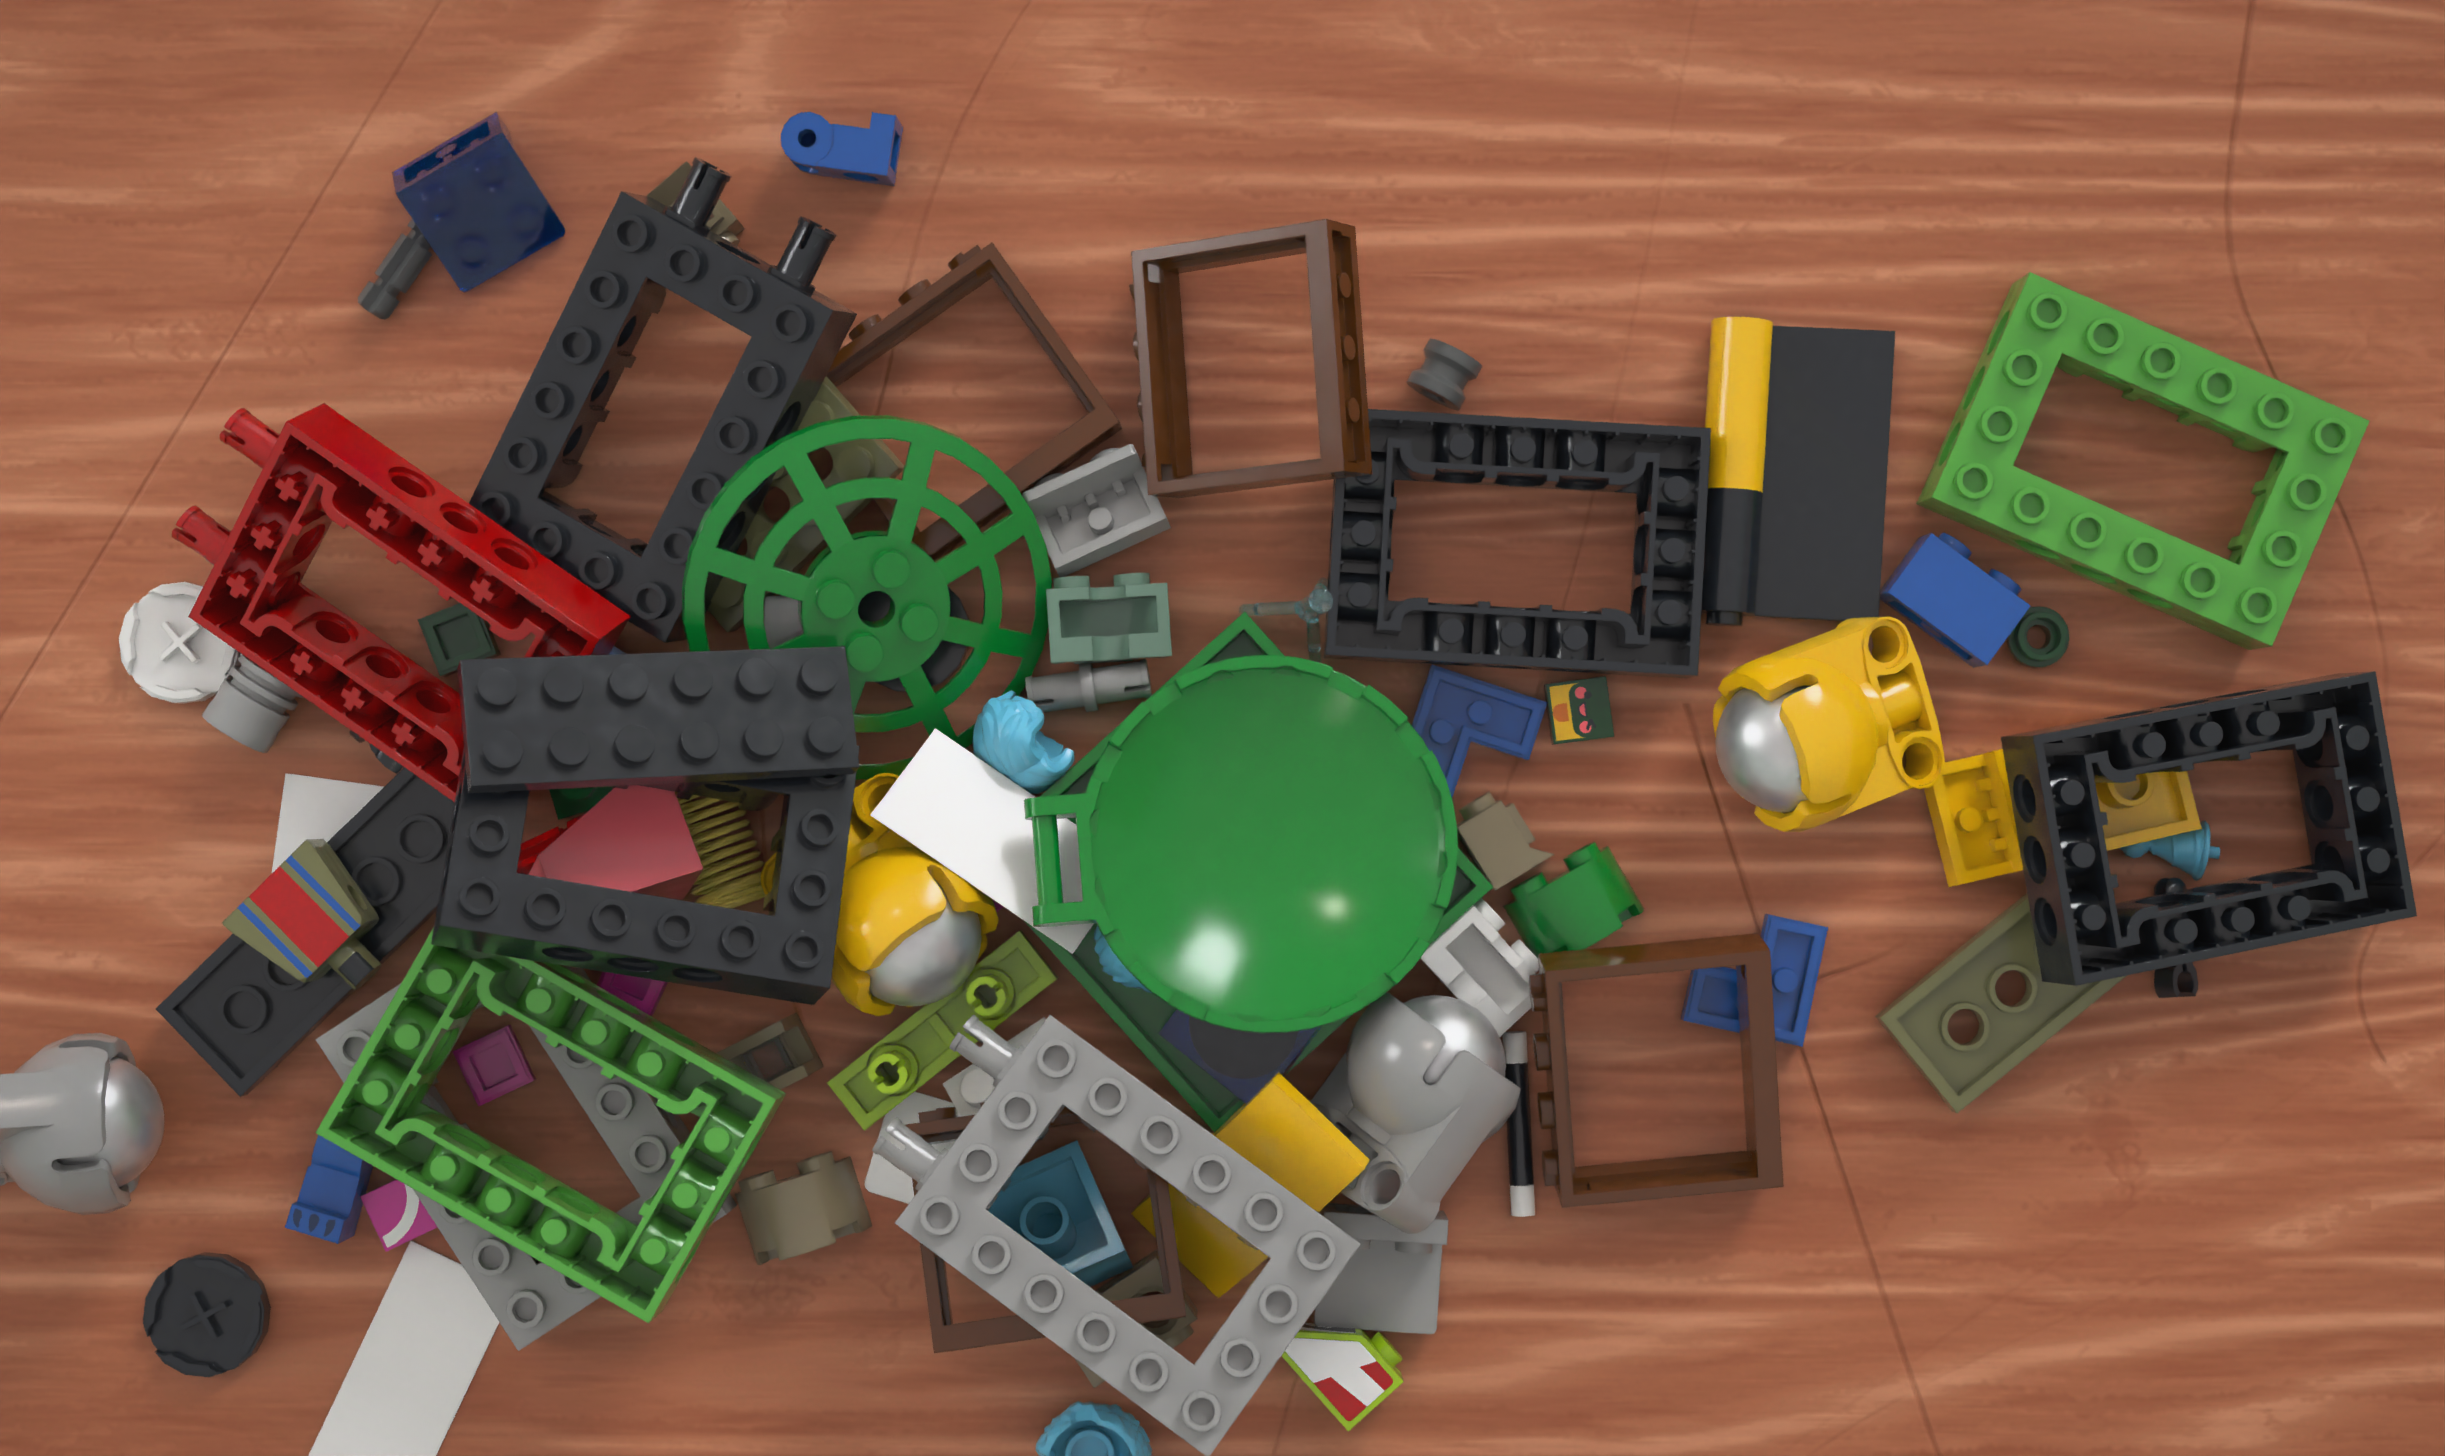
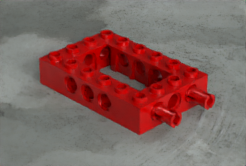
(338, 473)

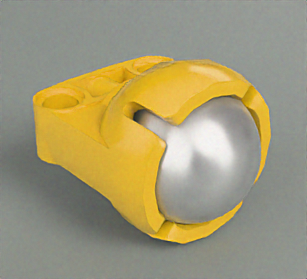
(1828, 725)
(904, 918)

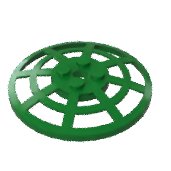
(876, 562)

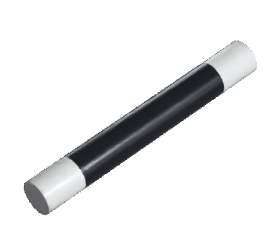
(1519, 1127)

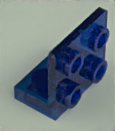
(477, 203)

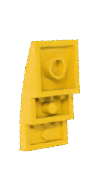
(1978, 826)
(1288, 1143)

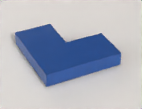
(1468, 710)
(1795, 965)

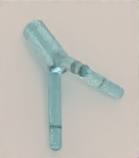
(1308, 609)

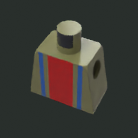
(310, 918)

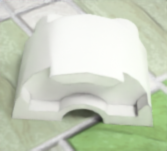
(1483, 967)

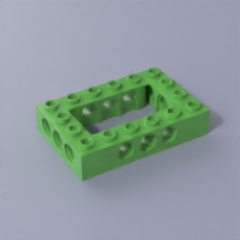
(2230, 598)
(388, 1126)

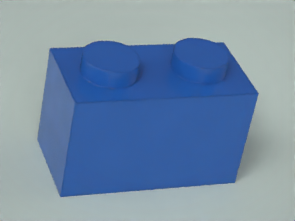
(1954, 598)

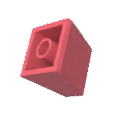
(627, 843)

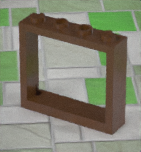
(926, 302)
(1336, 351)
(944, 1126)
(1669, 1177)

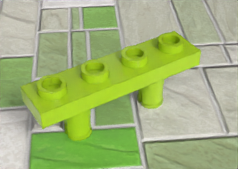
(922, 1042)

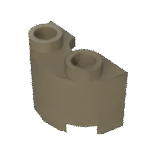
(802, 1210)

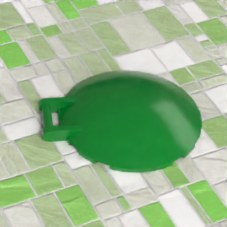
(1258, 845)

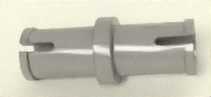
(1089, 686)

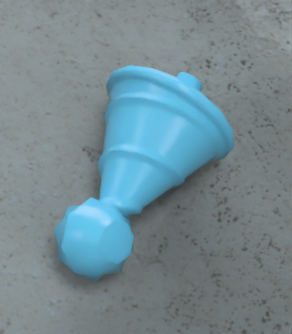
(2185, 850)

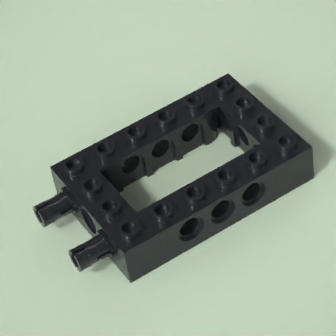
(622, 284)

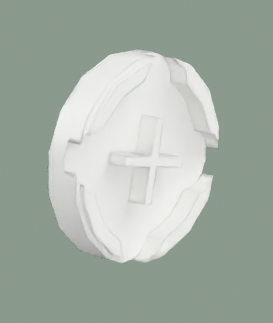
(170, 651)

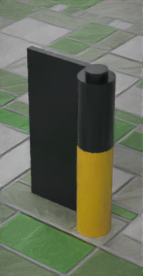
(1795, 471)

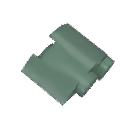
(1108, 621)

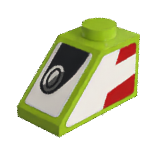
(1345, 1369)

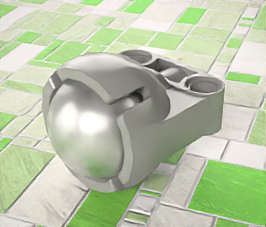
(1417, 1100)
(79, 1124)

